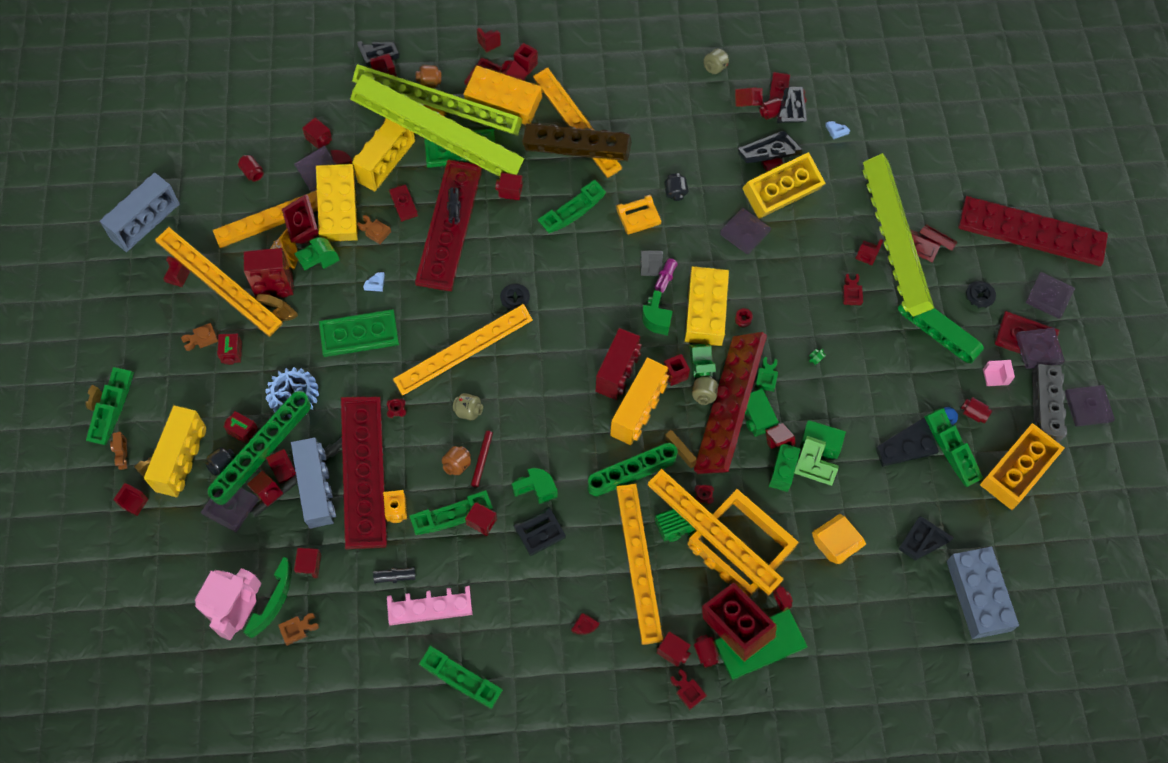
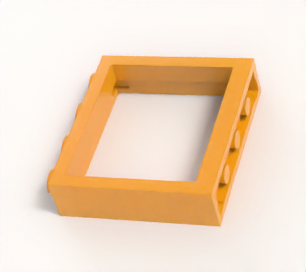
(763, 521)

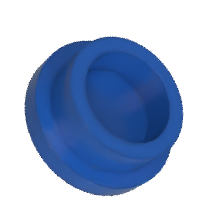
(952, 415)

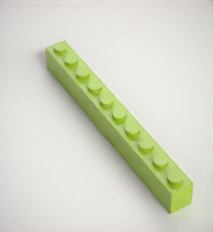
(445, 102)
(435, 127)
(898, 236)

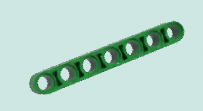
(258, 457)

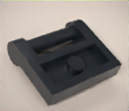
(543, 536)

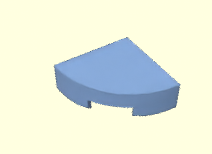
(837, 130)
(375, 283)

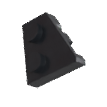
(377, 49)
(792, 106)
(924, 539)

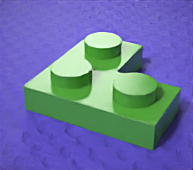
(811, 466)

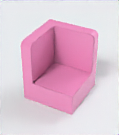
(998, 373)

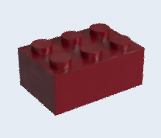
(268, 272)
(618, 364)
(739, 621)

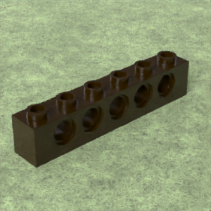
(567, 146)

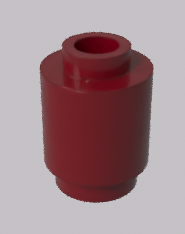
(770, 108)
(250, 168)
(976, 410)
(706, 651)

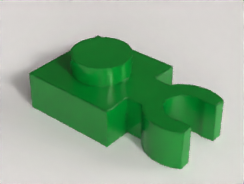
(767, 377)

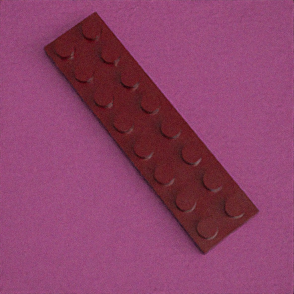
(1033, 231)
(444, 239)
(730, 404)
(363, 473)

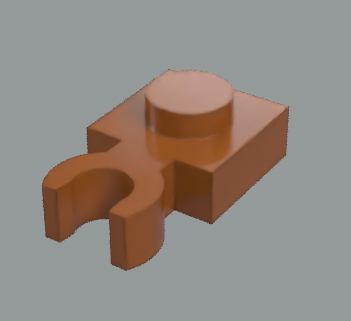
(376, 231)
(202, 336)
(119, 446)
(295, 629)

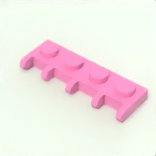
(429, 608)

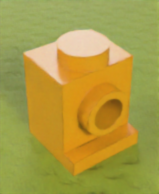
(393, 498)

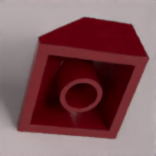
(300, 221)

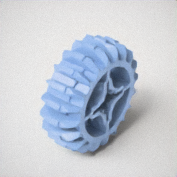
(276, 393)

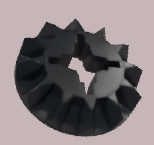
(978, 287)
(507, 294)

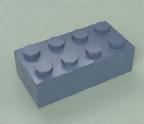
(140, 212)
(312, 483)
(982, 593)

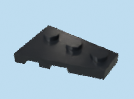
(772, 147)
(908, 445)

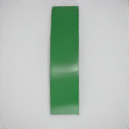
(574, 209)
(447, 516)
(259, 623)
(460, 678)

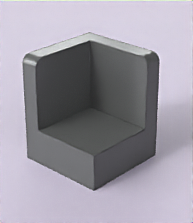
(651, 263)

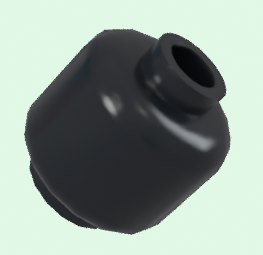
(676, 187)
(219, 460)

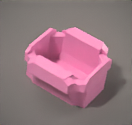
(228, 600)

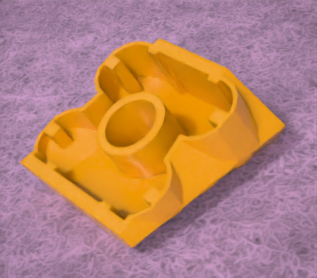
(838, 539)

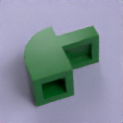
(318, 252)
(655, 318)
(701, 360)
(539, 481)

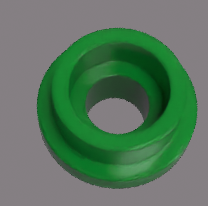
(816, 355)

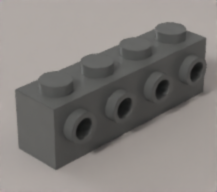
(1049, 400)

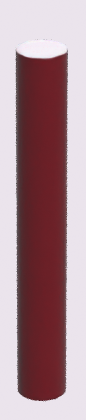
(481, 459)

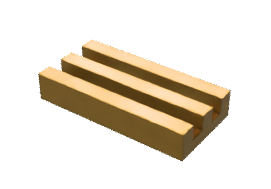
(683, 451)

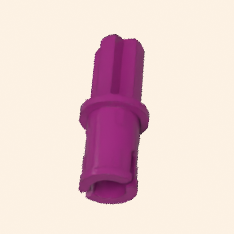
(665, 275)

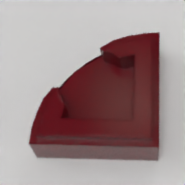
(340, 157)
(585, 625)

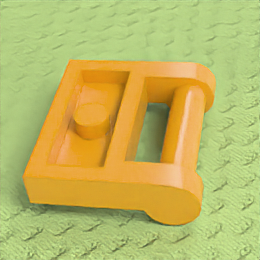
(641, 219)

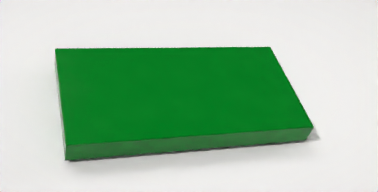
(438, 156)
(358, 333)
(786, 643)

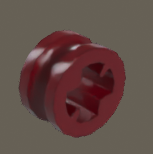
(747, 313)

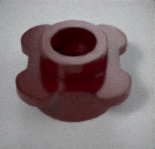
(391, 404)
(708, 490)

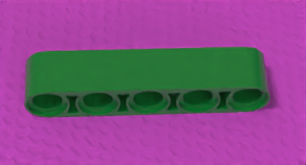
(946, 333)
(639, 462)

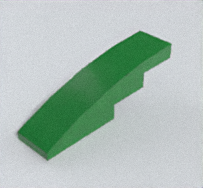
(110, 406)
(953, 448)

